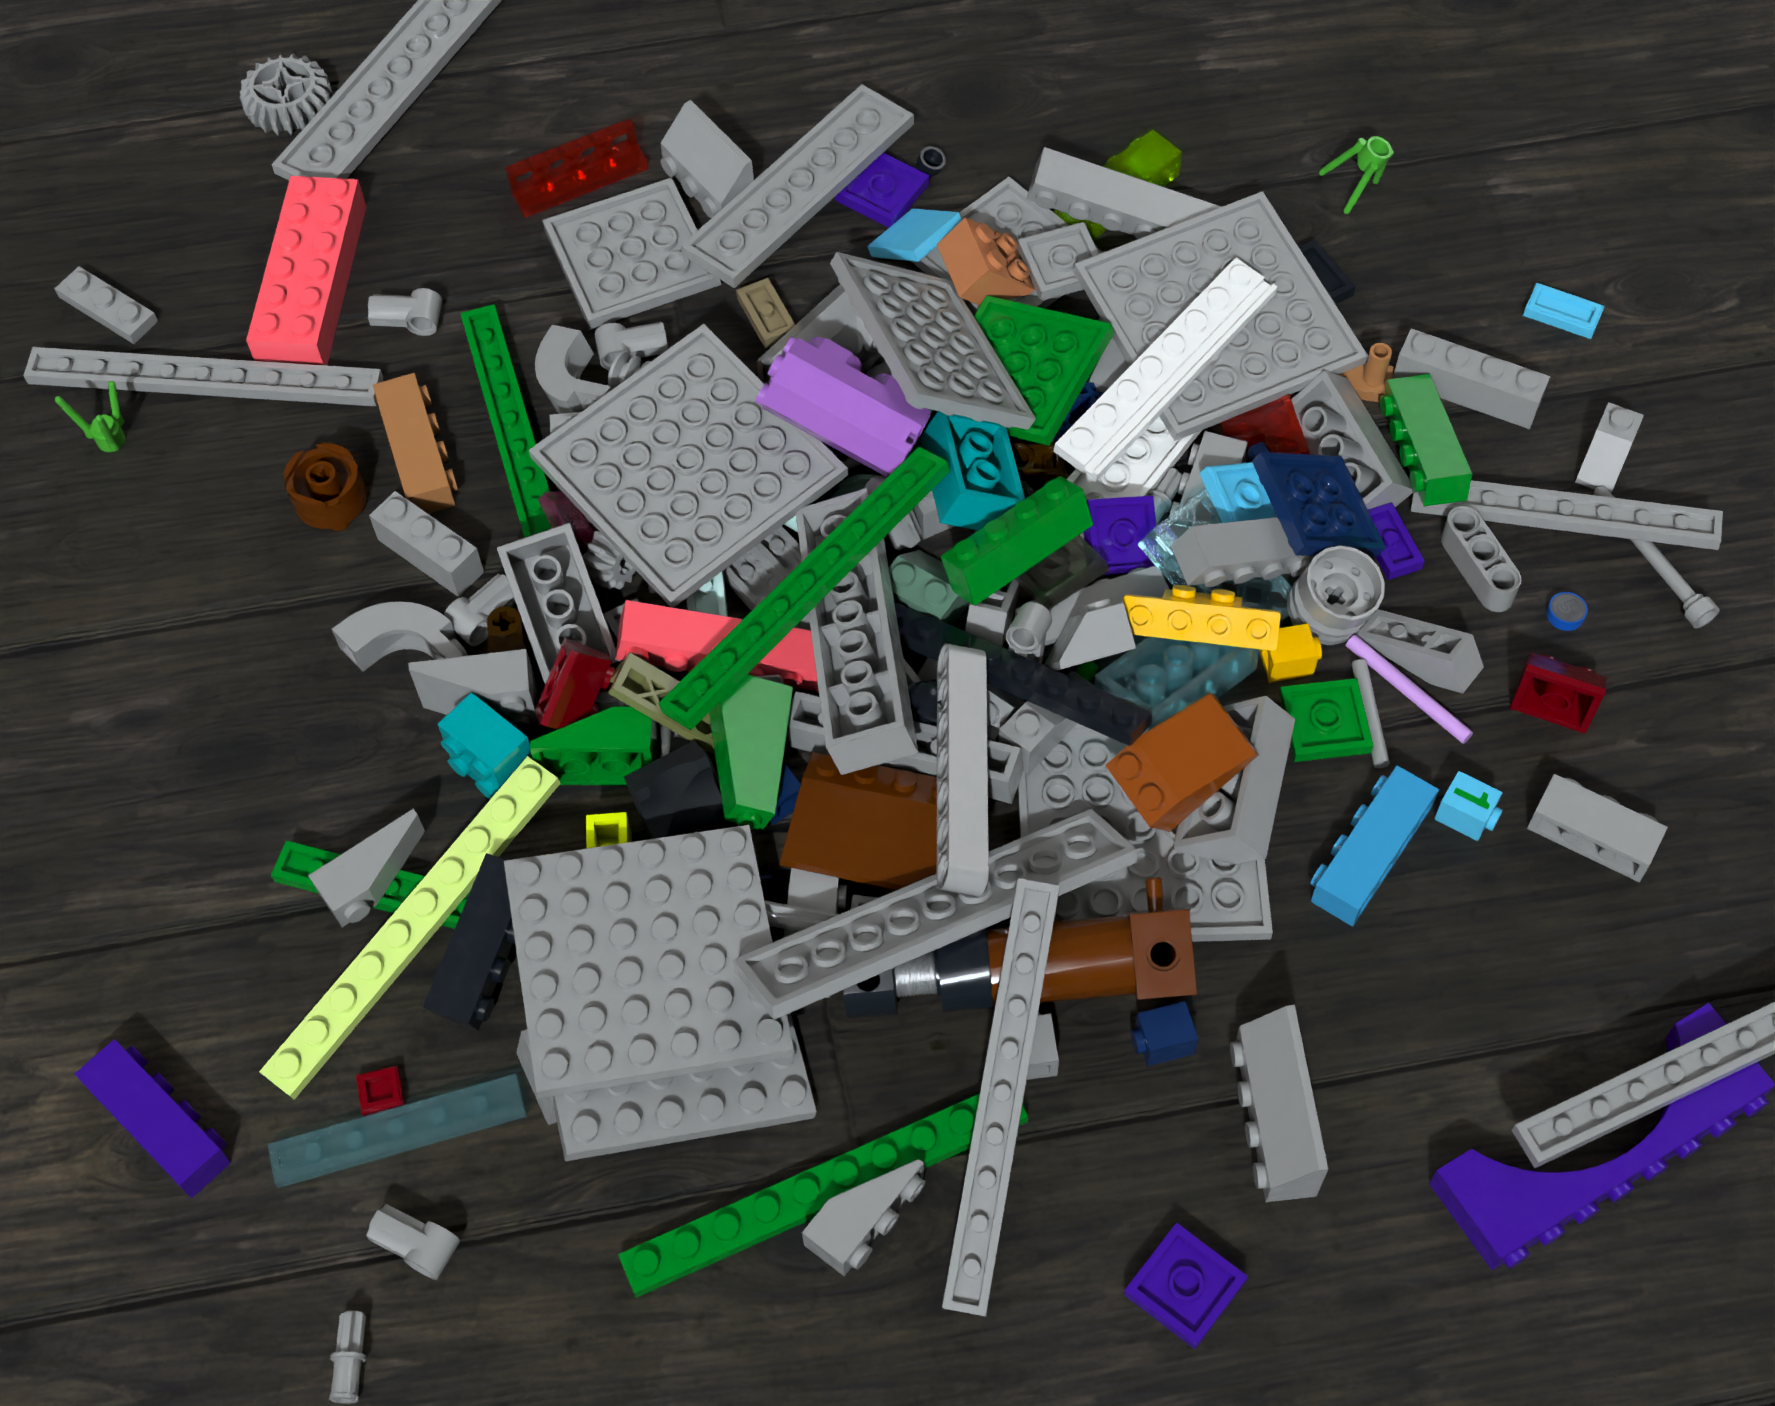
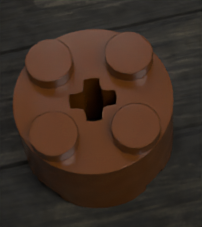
(325, 486)

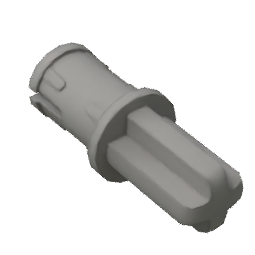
(1165, 492)
(348, 1357)

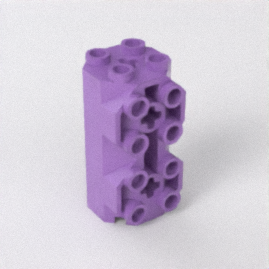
(828, 397)

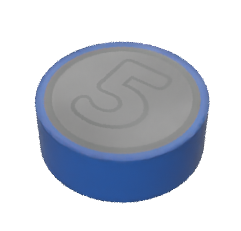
(1566, 611)

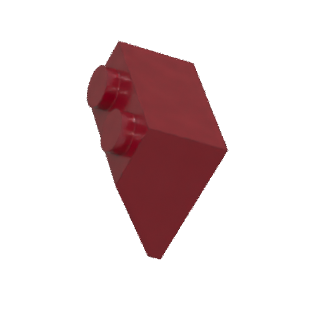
(573, 685)
(1559, 692)

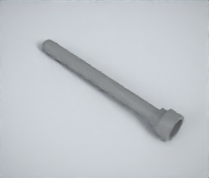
(1698, 609)

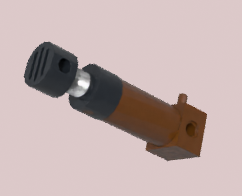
(1082, 963)

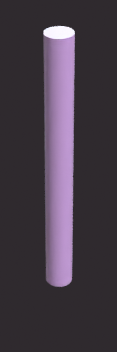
(1409, 689)

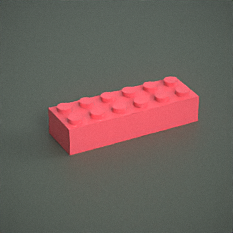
(307, 271)

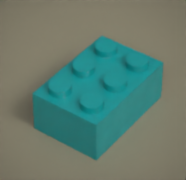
(981, 474)

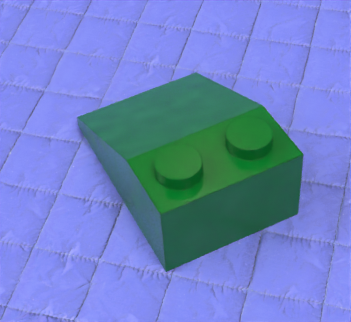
(599, 747)

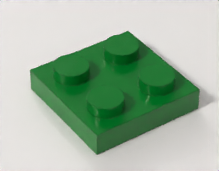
(1327, 720)

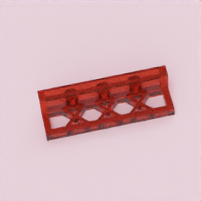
(576, 174)

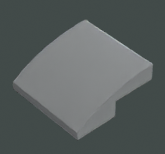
(763, 567)

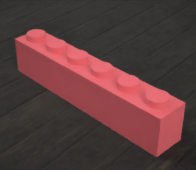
(685, 637)

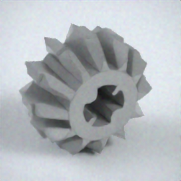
(606, 564)

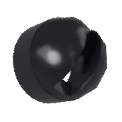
(931, 161)

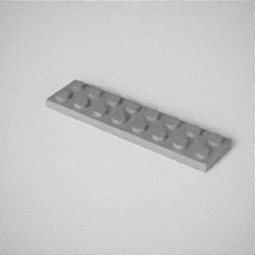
(797, 185)

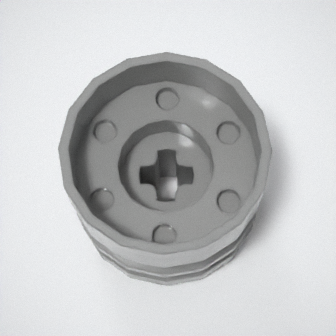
(1347, 582)

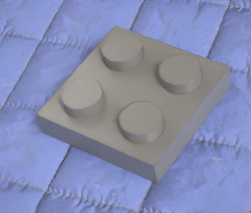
(1053, 256)

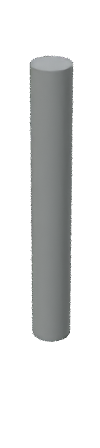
(1379, 751)

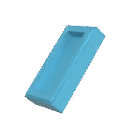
(1563, 310)

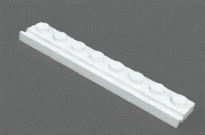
(1164, 370)

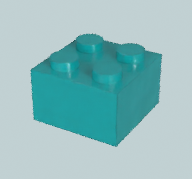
(482, 744)

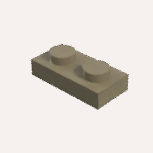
(765, 311)

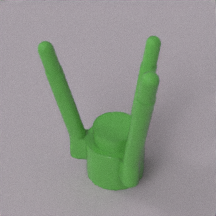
(1371, 158)
(105, 429)

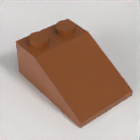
(1182, 762)

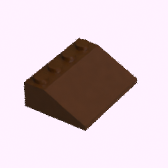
(864, 824)

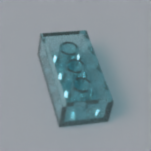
(1174, 674)

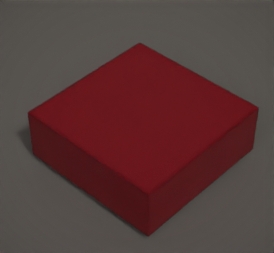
(380, 1090)

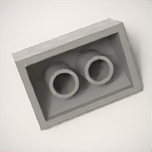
(704, 160)

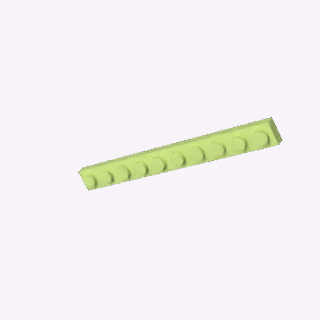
(408, 929)

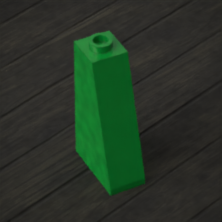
(749, 748)

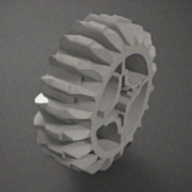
(284, 93)

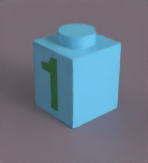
(1469, 806)

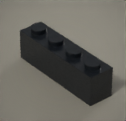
(476, 951)

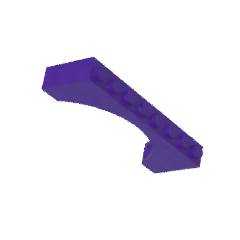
(1514, 1208)

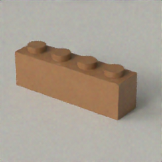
(413, 443)

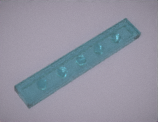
(396, 1130)

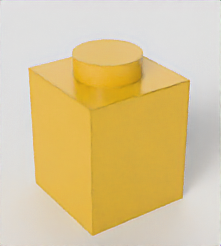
(1295, 654)

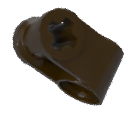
(1037, 464)
(514, 638)

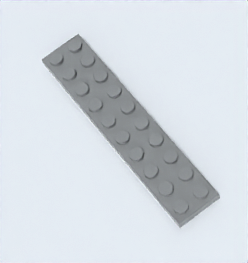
(382, 88)
(924, 917)

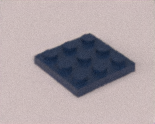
(1317, 503)

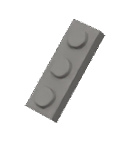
(106, 305)

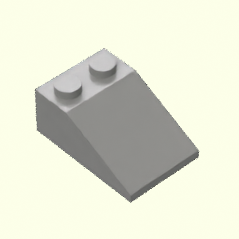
(498, 679)

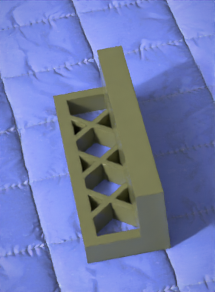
(644, 687)

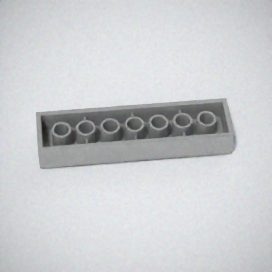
(858, 651)

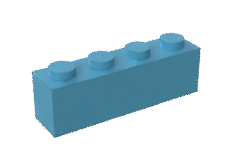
(1373, 845)

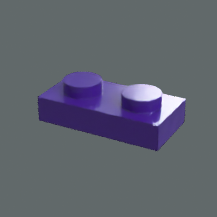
(1401, 552)

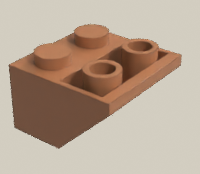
(984, 263)

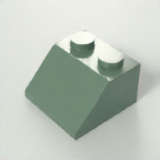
(924, 586)

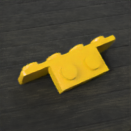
(1202, 618)

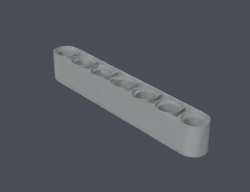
(962, 771)

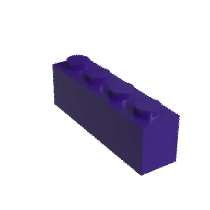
(154, 1118)

